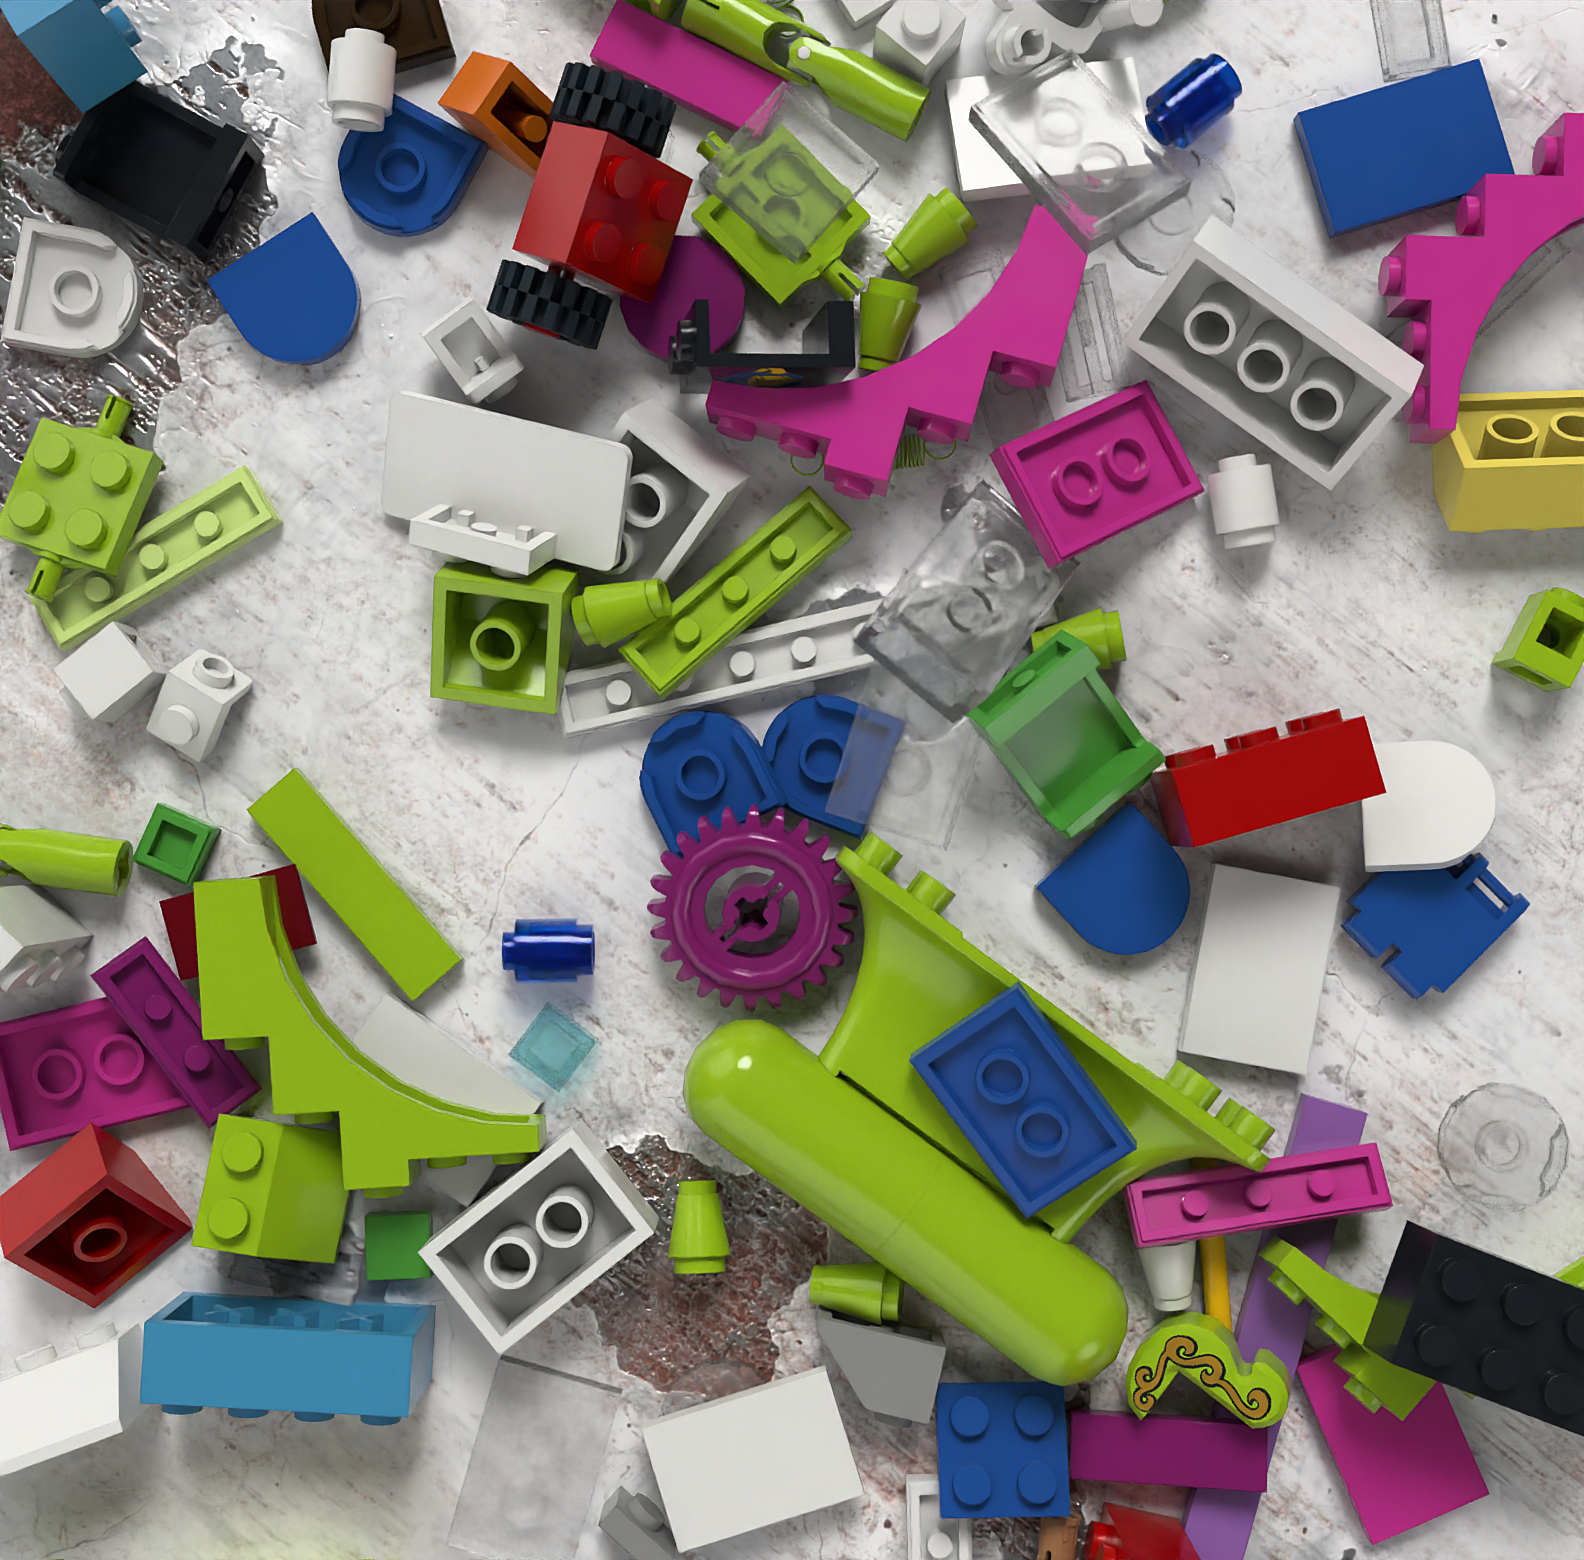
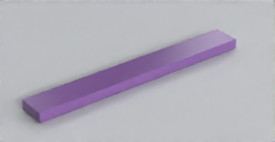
(1222, 1519)

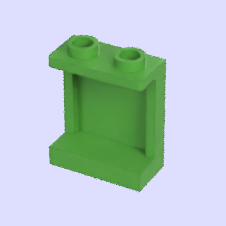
(1064, 736)

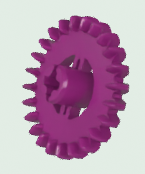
(795, 865)

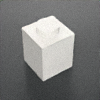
(918, 37)
(109, 674)

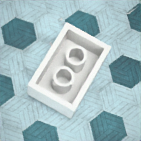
(539, 1236)

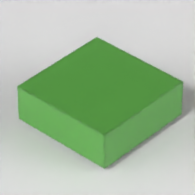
(176, 844)
(394, 1244)

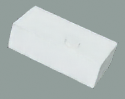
(1273, 353)

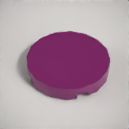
(691, 272)

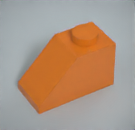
(501, 109)

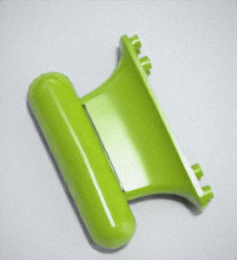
(896, 1170)

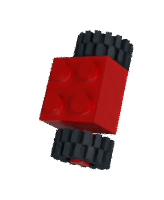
(595, 208)

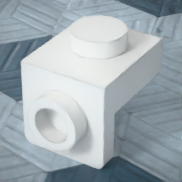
(474, 352)
(196, 703)

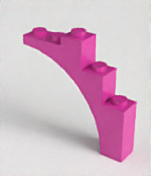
(1455, 280)
(937, 390)

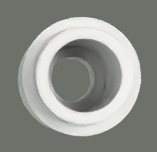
(361, 80)
(1243, 501)

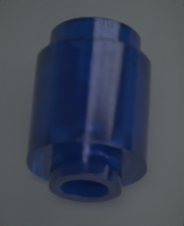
(1192, 101)
(549, 950)

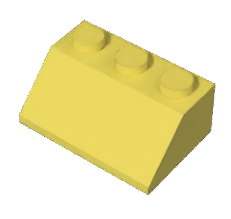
(1513, 462)

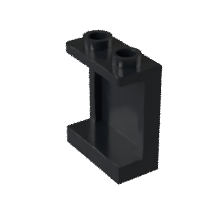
(159, 167)

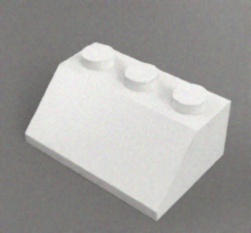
(36, 938)
(70, 1396)

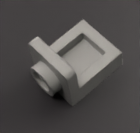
(637, 1526)

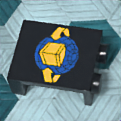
(825, 358)

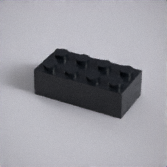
(1483, 1326)

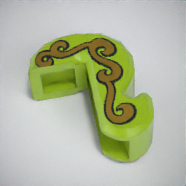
(1211, 1359)

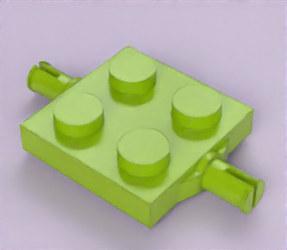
(767, 266)
(78, 497)

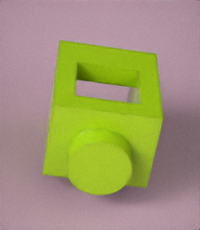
(1543, 666)

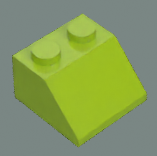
(502, 636)
(273, 1191)

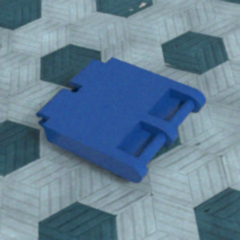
(1431, 920)

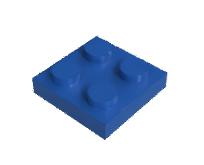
(1001, 1450)

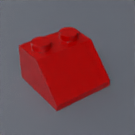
(89, 1217)

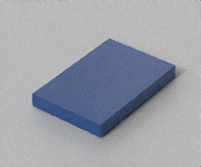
(1402, 147)
(1023, 1100)

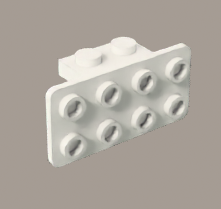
(503, 487)

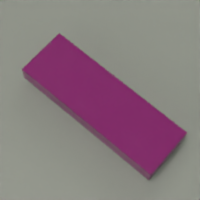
(171, 1030)
(1168, 1450)

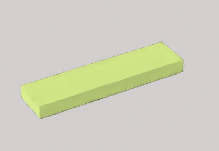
(161, 557)

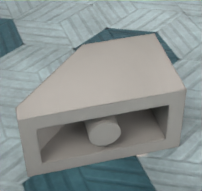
(887, 1365)

